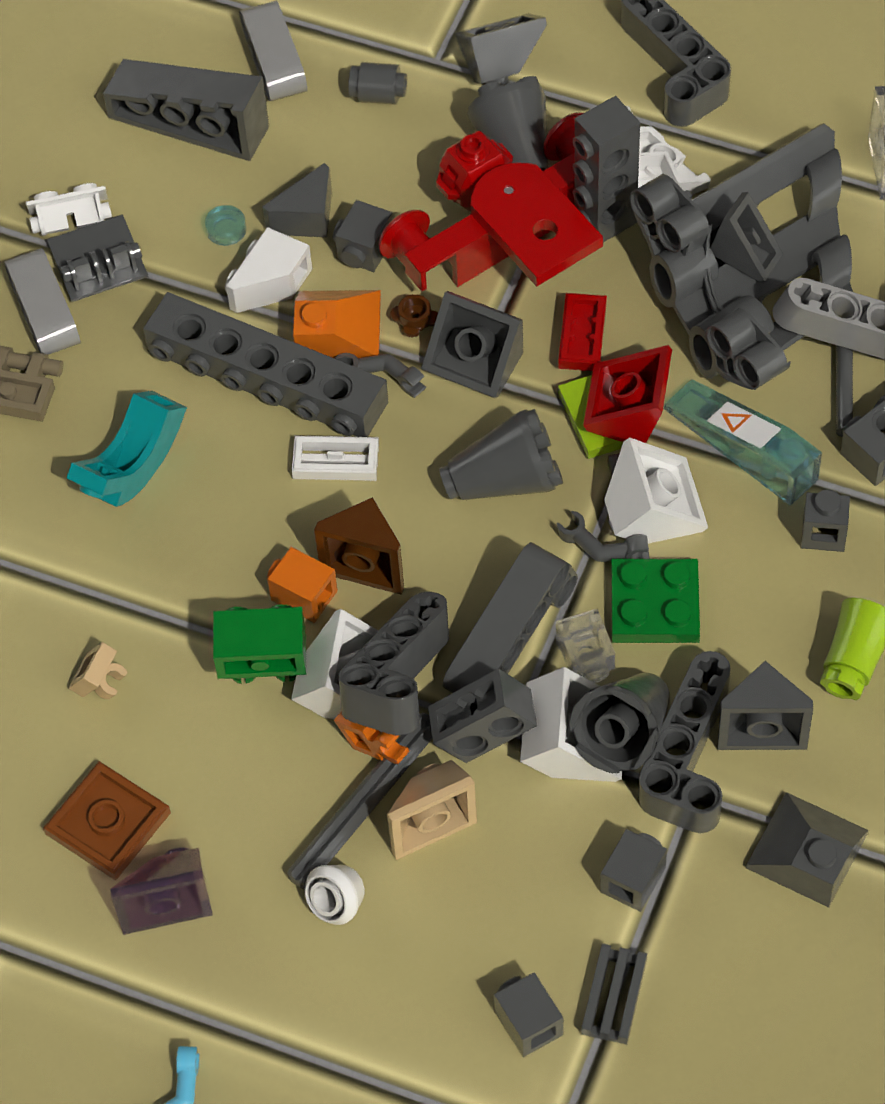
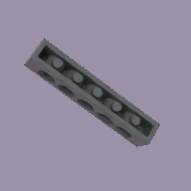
(286, 363)

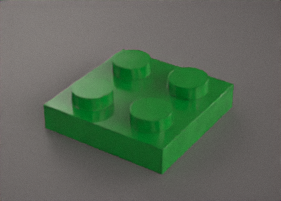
(655, 601)

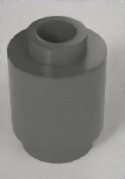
(377, 83)

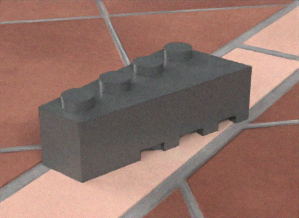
(191, 105)

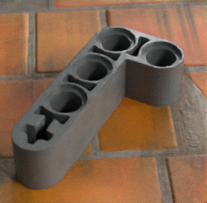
(696, 68)
(512, 616)
(379, 678)
(690, 736)

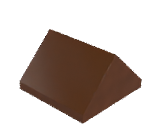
(361, 547)

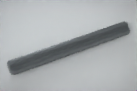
(359, 805)

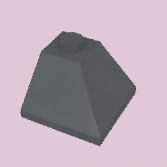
(500, 47)
(807, 849)

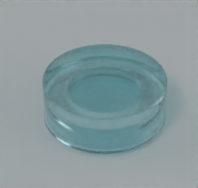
(225, 225)

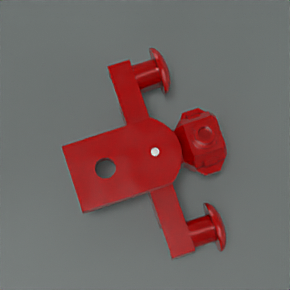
(508, 215)

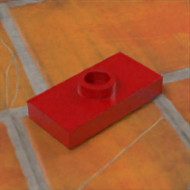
(582, 331)

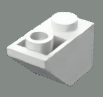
(270, 273)

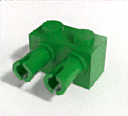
(259, 643)

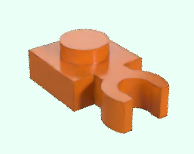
(371, 741)

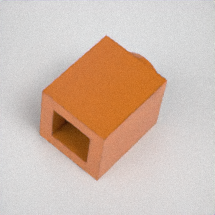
(302, 583)

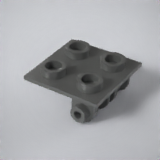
(97, 258)

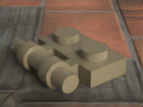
(26, 393)

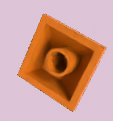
(338, 322)

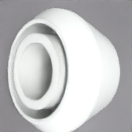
(334, 893)

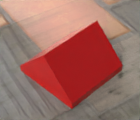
(628, 395)

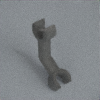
(407, 377)
(632, 548)

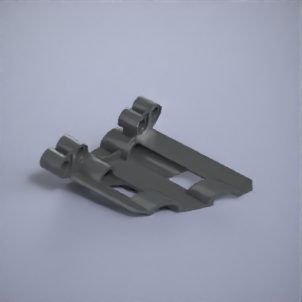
(717, 302)

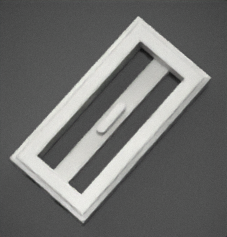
(335, 464)

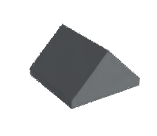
(474, 345)
(765, 714)

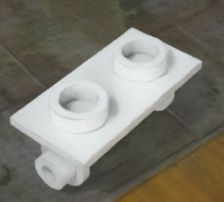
(54, 208)

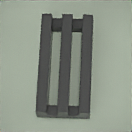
(621, 959)

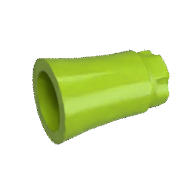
(855, 648)

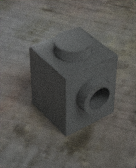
(359, 235)

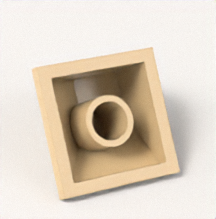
(431, 808)

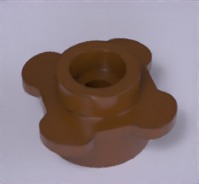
(411, 306)

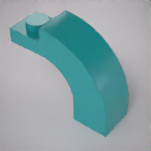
(135, 451)

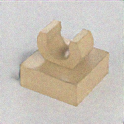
(93, 673)

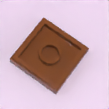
(107, 820)

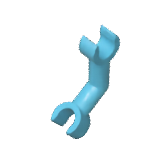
(187, 1070)

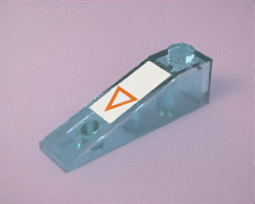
(749, 439)

